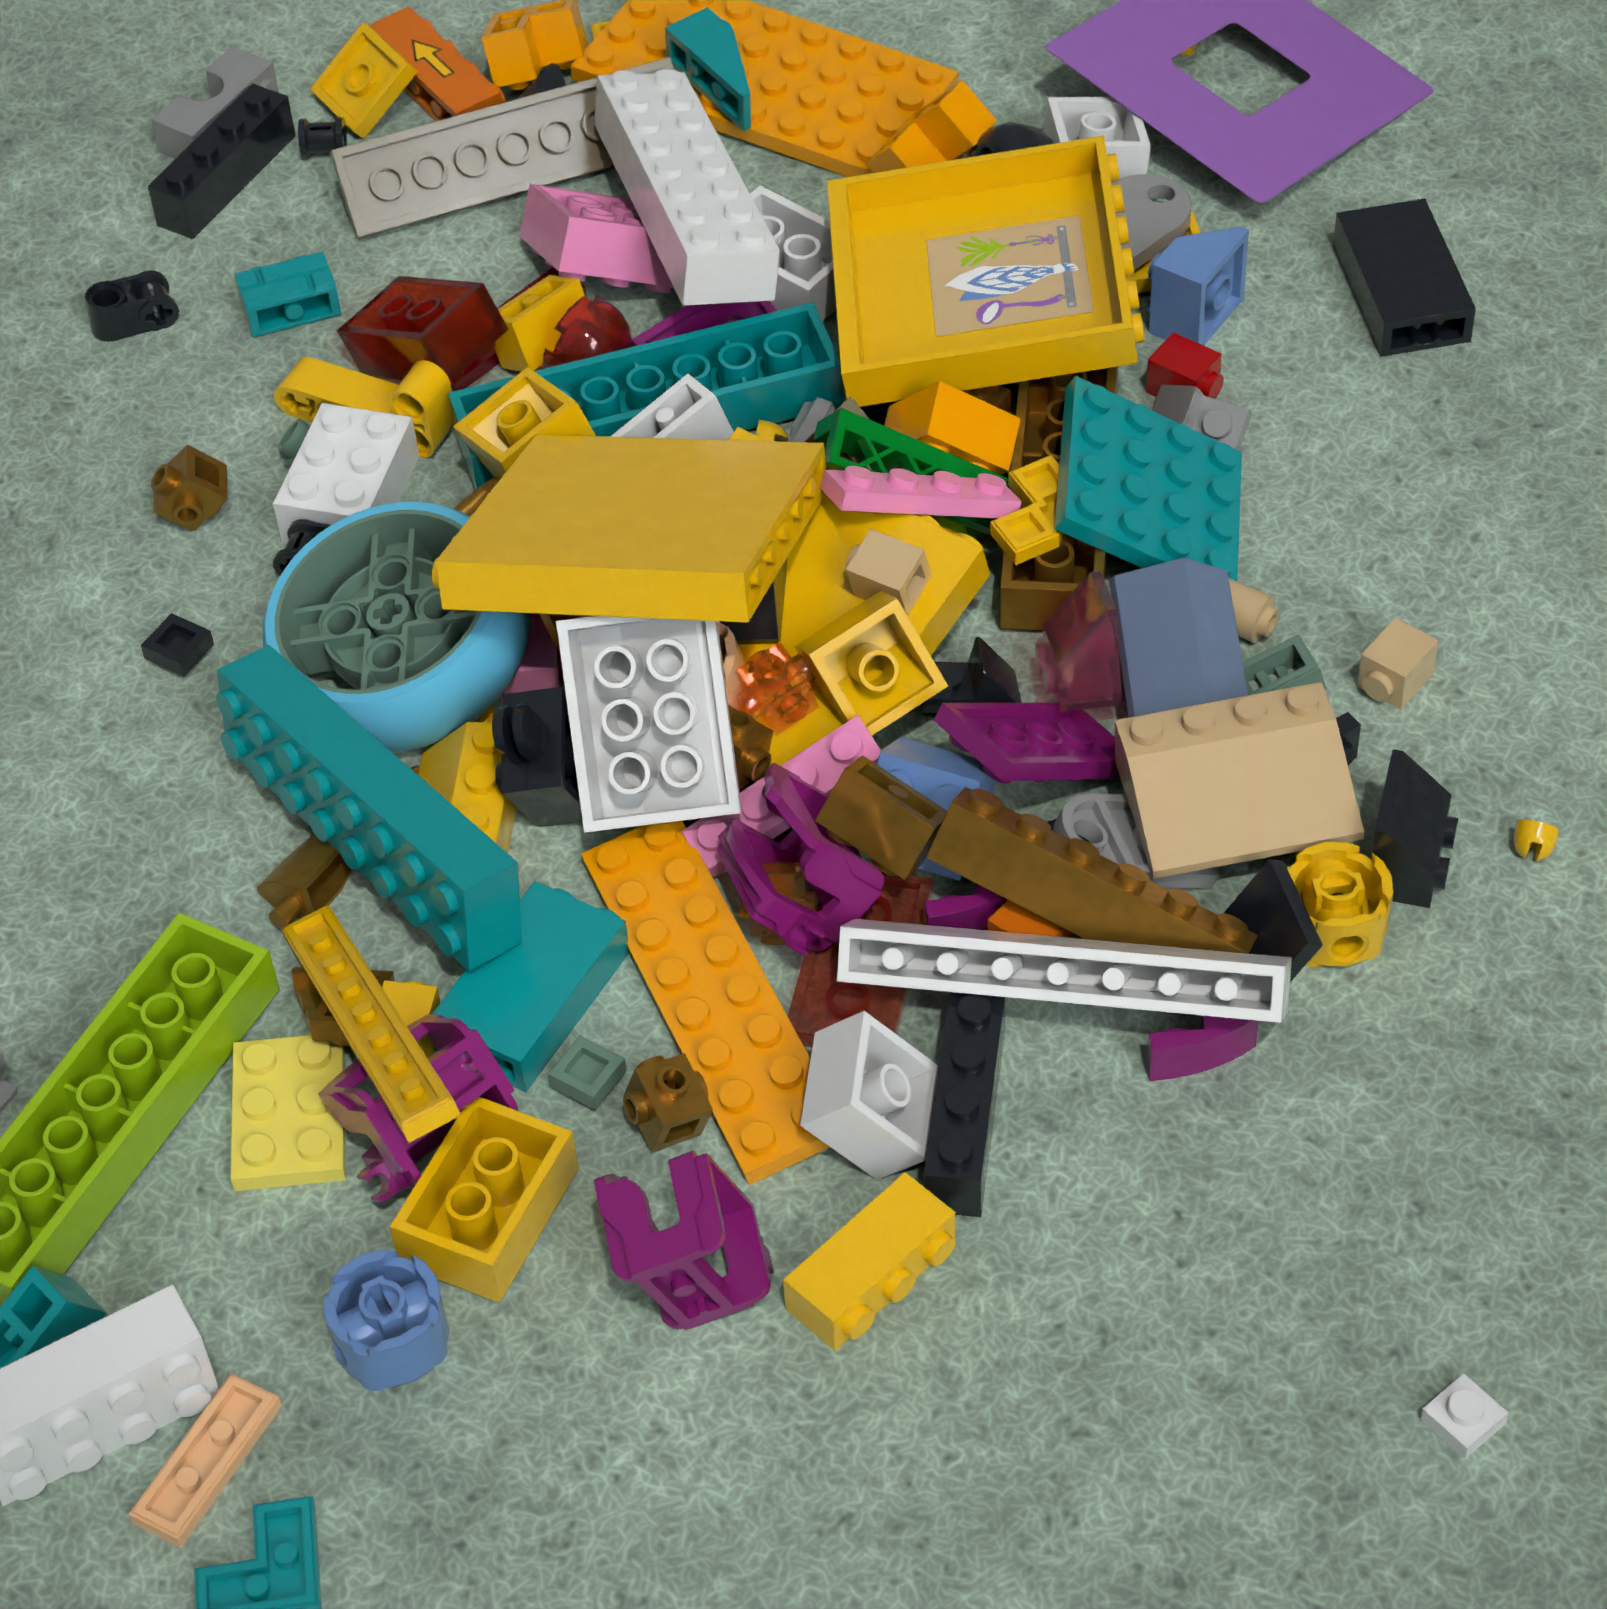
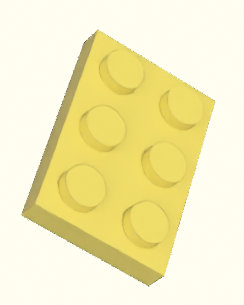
(278, 1119)

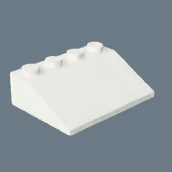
(648, 720)

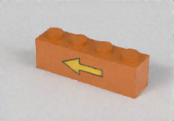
(445, 79)

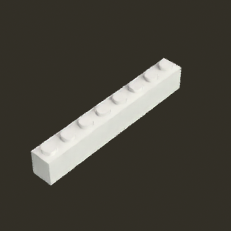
(1065, 970)

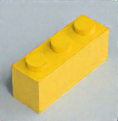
(870, 1262)

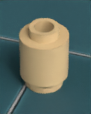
(1253, 612)

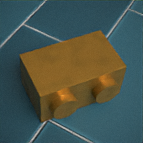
(881, 817)

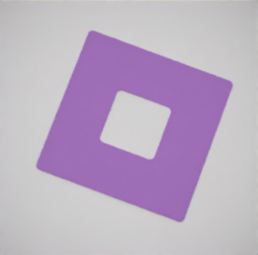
(1261, 154)

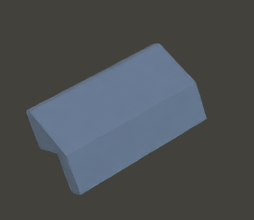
(1177, 636)

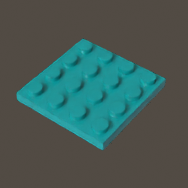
(1145, 483)

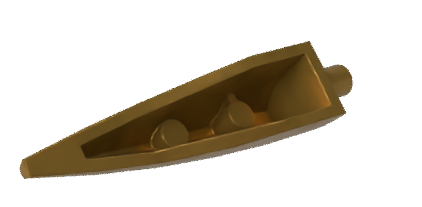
(305, 880)

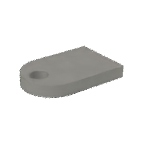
(1152, 223)
(1112, 830)

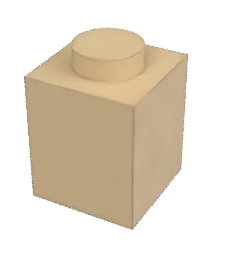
(889, 567)
(1397, 663)

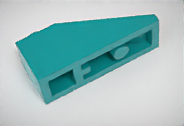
(711, 60)
(43, 1311)

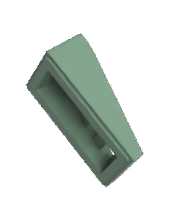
(1278, 660)

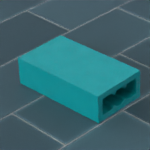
(542, 987)

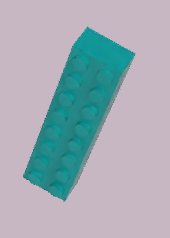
(752, 366)
(370, 808)

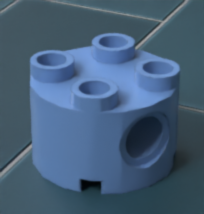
(386, 1319)

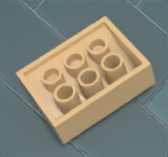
(1237, 779)

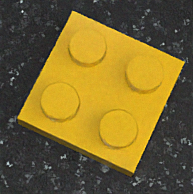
(364, 80)

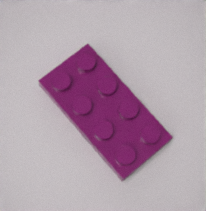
(1031, 741)

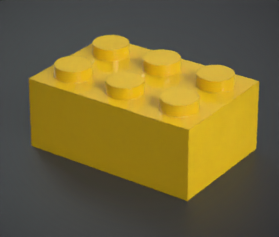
(486, 1197)

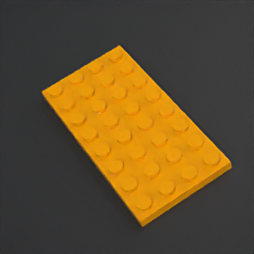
(809, 85)

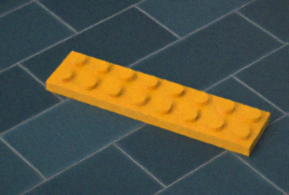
(710, 993)

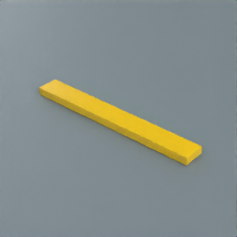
(371, 1024)

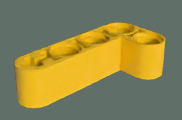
(419, 395)

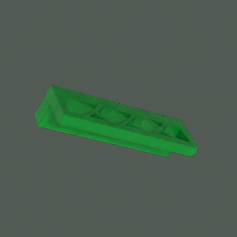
(890, 449)

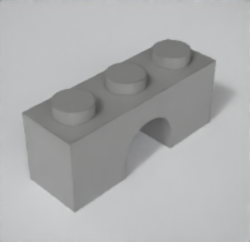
(227, 78)

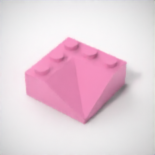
(591, 237)

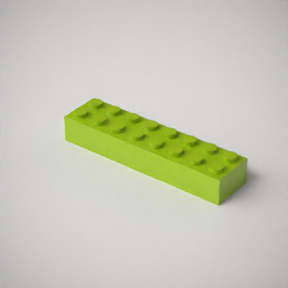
(124, 1091)

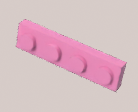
(919, 494)
(817, 765)

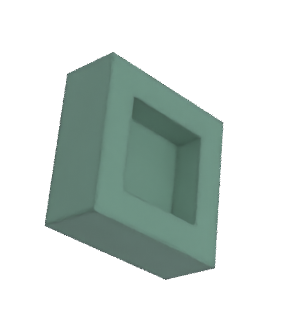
(587, 1072)

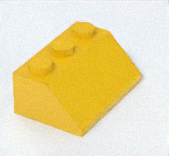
(464, 774)

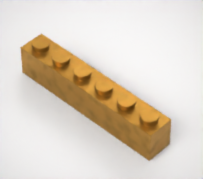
(1072, 881)

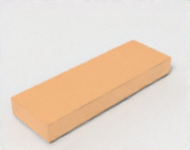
(205, 1460)

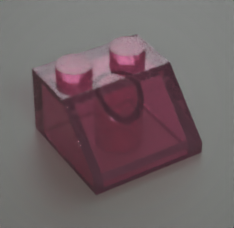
(1082, 649)

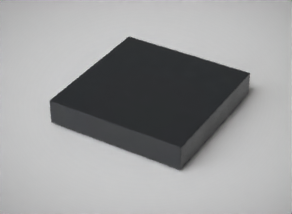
(1278, 916)

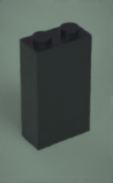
(1403, 277)

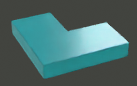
(283, 1568)

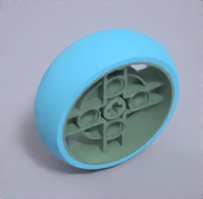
(369, 610)

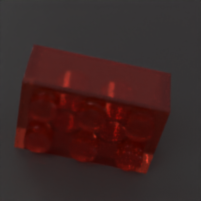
(423, 321)

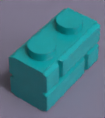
(288, 294)

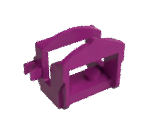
(836, 871)
(467, 1073)
(671, 1260)

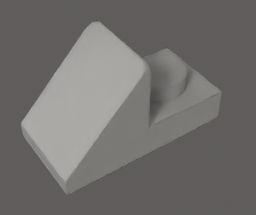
(1203, 414)

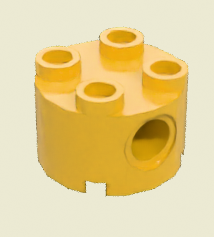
(1346, 901)

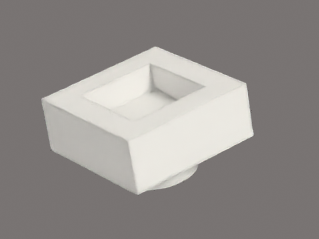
(1464, 1416)

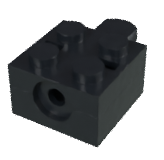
(537, 756)

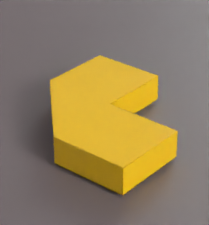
(1030, 529)

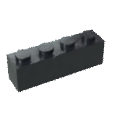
(222, 161)
(965, 1101)

